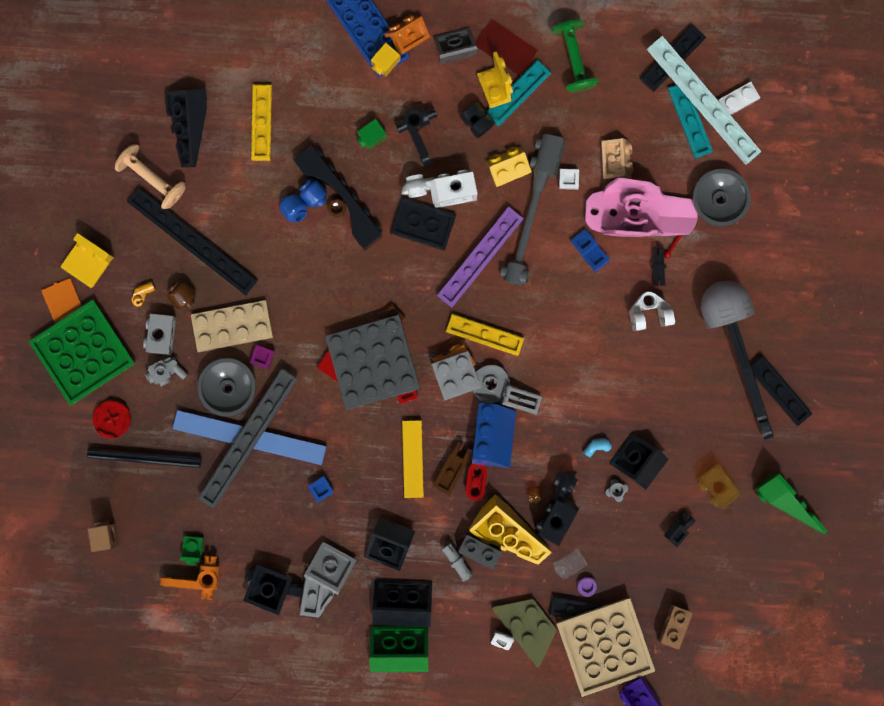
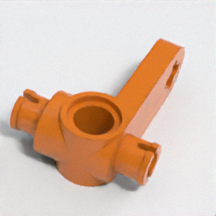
(207, 589)

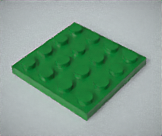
(82, 352)

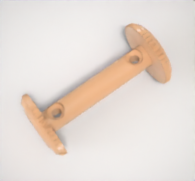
(128, 158)

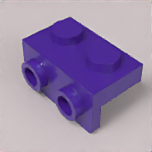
(638, 694)

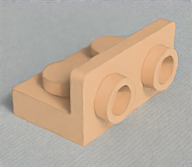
(616, 159)

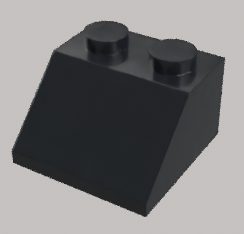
(639, 461)
(389, 544)

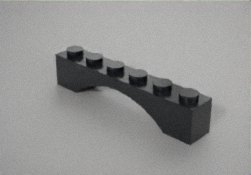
(313, 167)

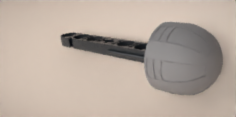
(725, 305)

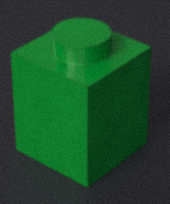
(371, 135)

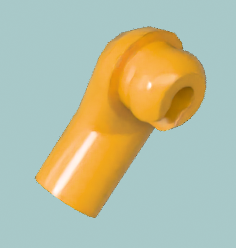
(140, 293)

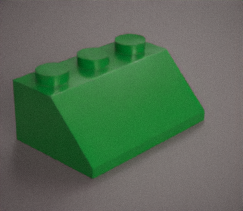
(398, 649)

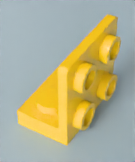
(496, 83)
(86, 261)

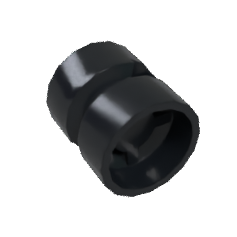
(480, 126)

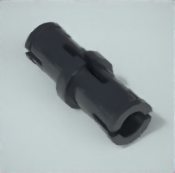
(658, 266)

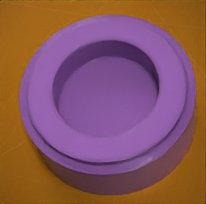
(587, 586)

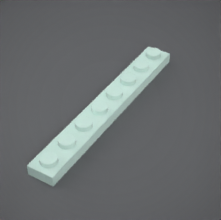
(704, 100)

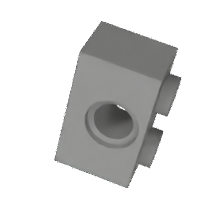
(165, 344)

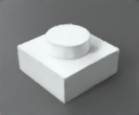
(569, 179)

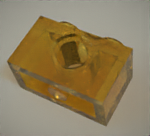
(728, 492)

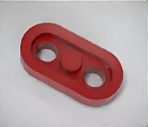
(476, 481)

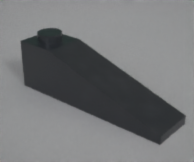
(188, 118)

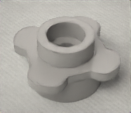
(617, 495)

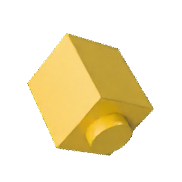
(385, 60)

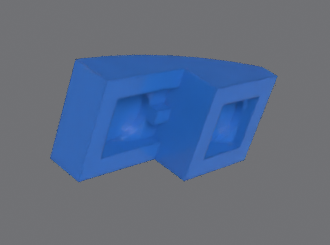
(590, 251)

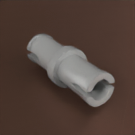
(457, 562)

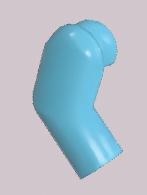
(597, 444)

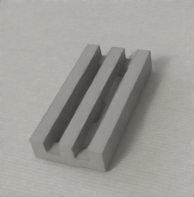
(506, 395)

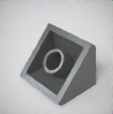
(455, 46)

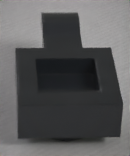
(678, 531)

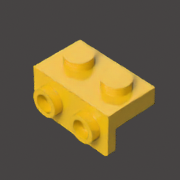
(508, 166)

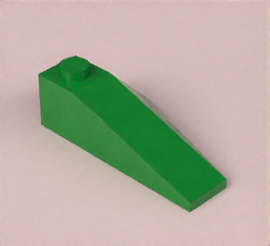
(781, 496)

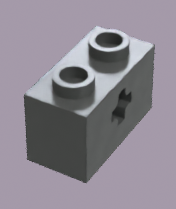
(479, 551)

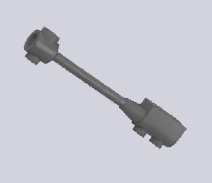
(545, 166)

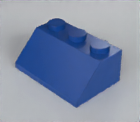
(493, 435)

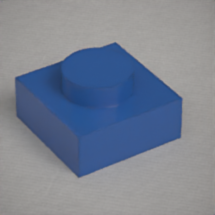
(321, 489)

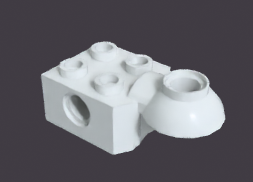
(441, 189)

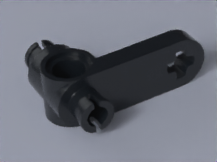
(424, 116)

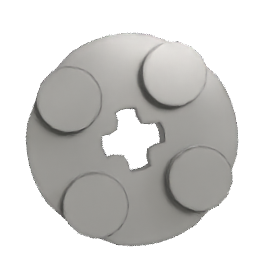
(500, 379)

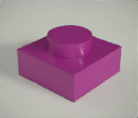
(262, 357)

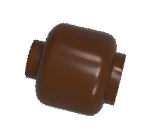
(181, 295)

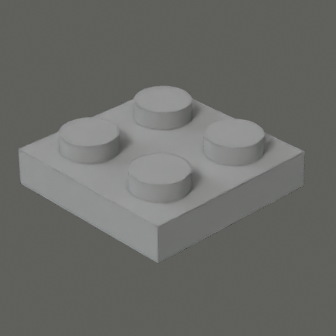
(456, 375)
(330, 568)

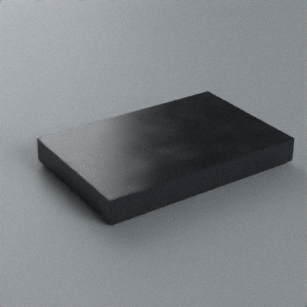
(423, 224)

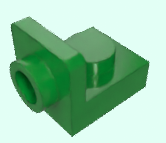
(192, 550)

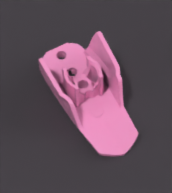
(639, 211)

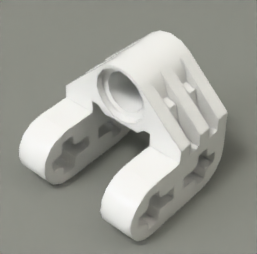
(637, 318)

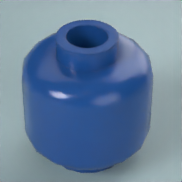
(313, 193)
(293, 208)

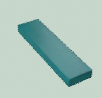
(521, 91)
(690, 123)

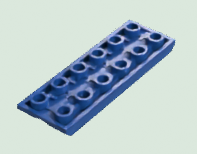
(364, 26)

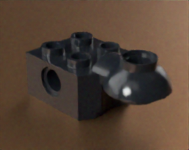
(560, 507)

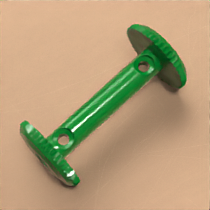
(574, 54)

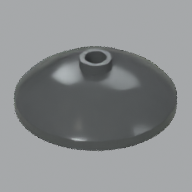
(732, 190)
(213, 383)

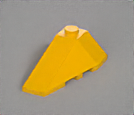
(504, 528)

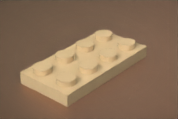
(232, 326)

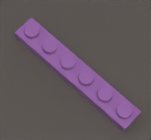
(480, 257)

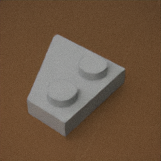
(314, 599)

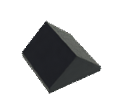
(268, 589)

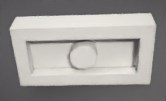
(739, 98)

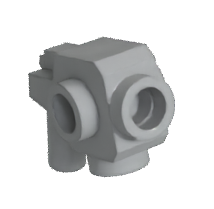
(160, 372)

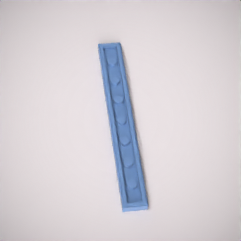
(268, 442)

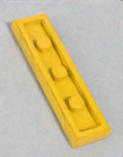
(261, 122)
(485, 335)
(412, 459)

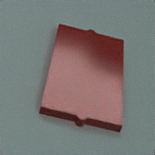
(515, 51)

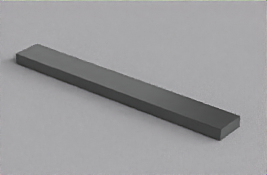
(248, 438)

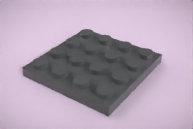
(372, 362)

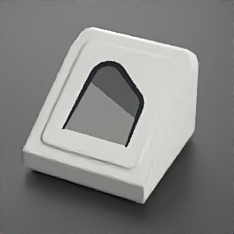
(502, 640)

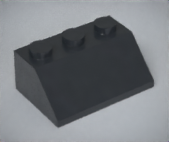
(402, 603)

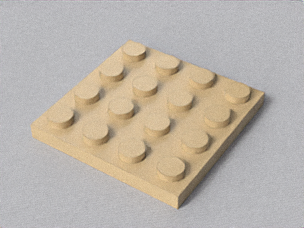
(605, 646)

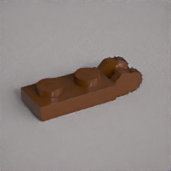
(452, 470)

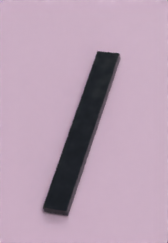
(192, 241)

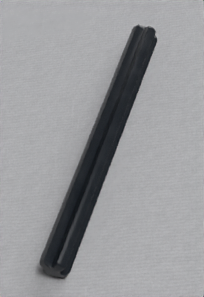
(148, 458)

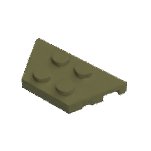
(528, 627)

